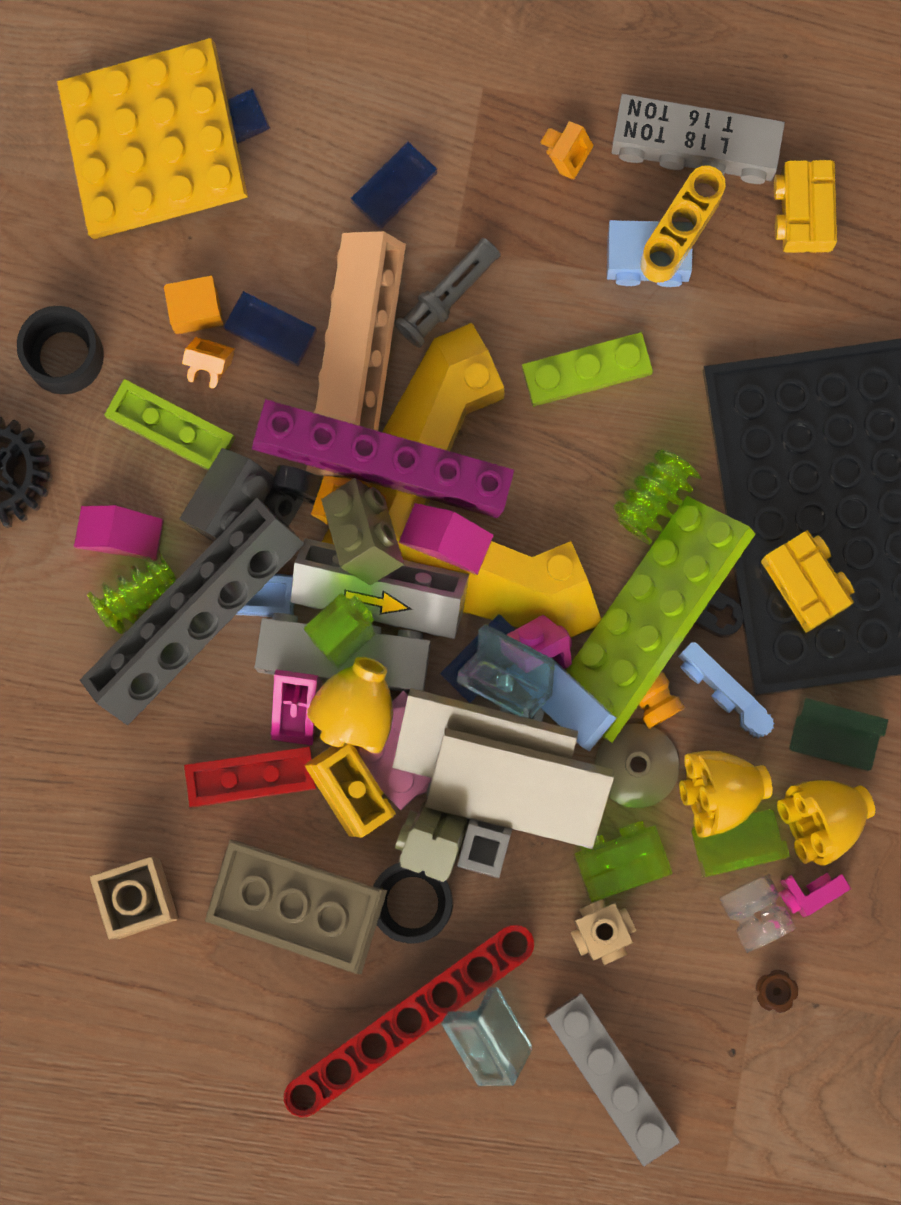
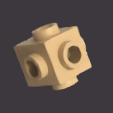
(586, 937)

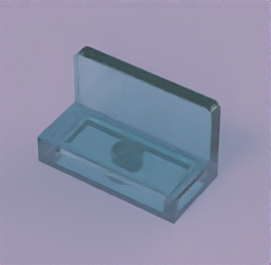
(508, 673)
(489, 1040)

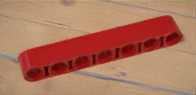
(398, 1039)

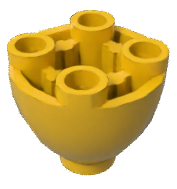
(354, 706)
(722, 790)
(825, 818)

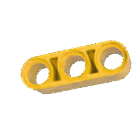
(687, 205)

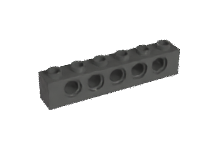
(191, 612)

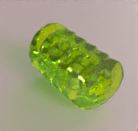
(654, 494)
(133, 594)

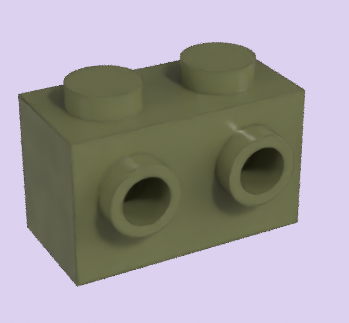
(362, 531)

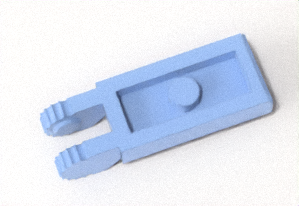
(728, 691)

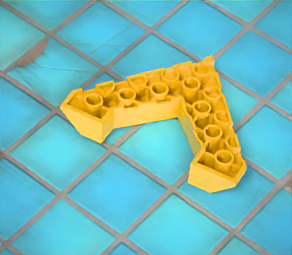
(448, 385)

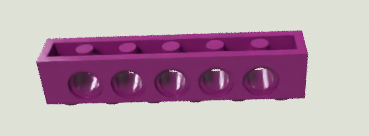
(382, 459)

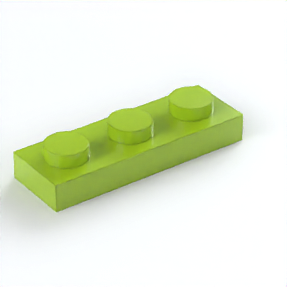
(587, 369)
(167, 425)

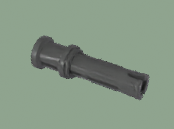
(436, 310)

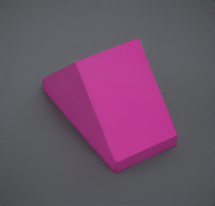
(118, 531)
(446, 537)
(290, 704)

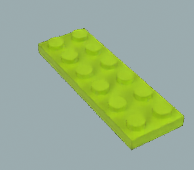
(658, 607)

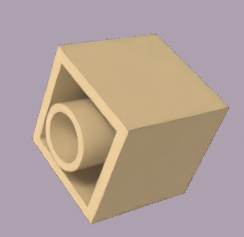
(134, 898)

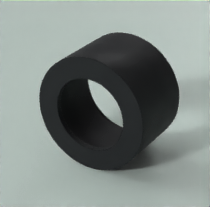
(39, 329)
(413, 935)

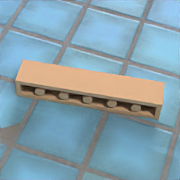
(360, 331)

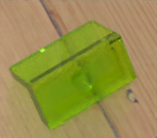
(747, 845)

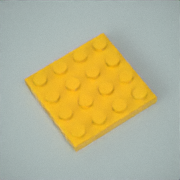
(152, 139)

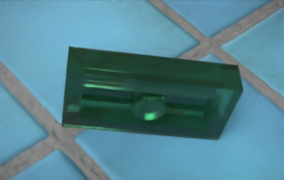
(837, 734)

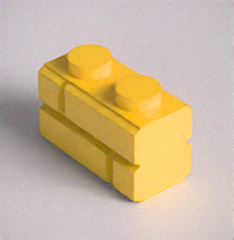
(807, 206)
(808, 580)
(350, 790)

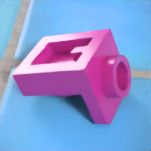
(821, 890)

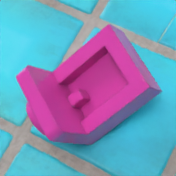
(546, 638)

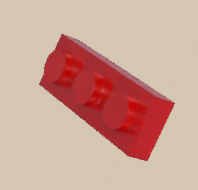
(248, 777)

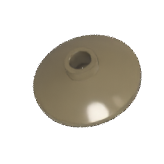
(661, 770)

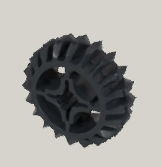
(22, 495)

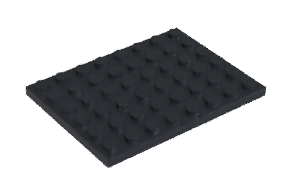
(817, 451)

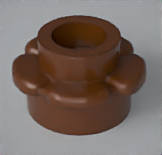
(785, 999)

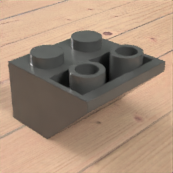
(229, 489)

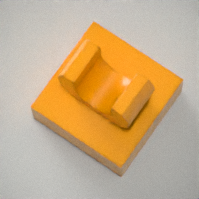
(568, 149)
(209, 357)

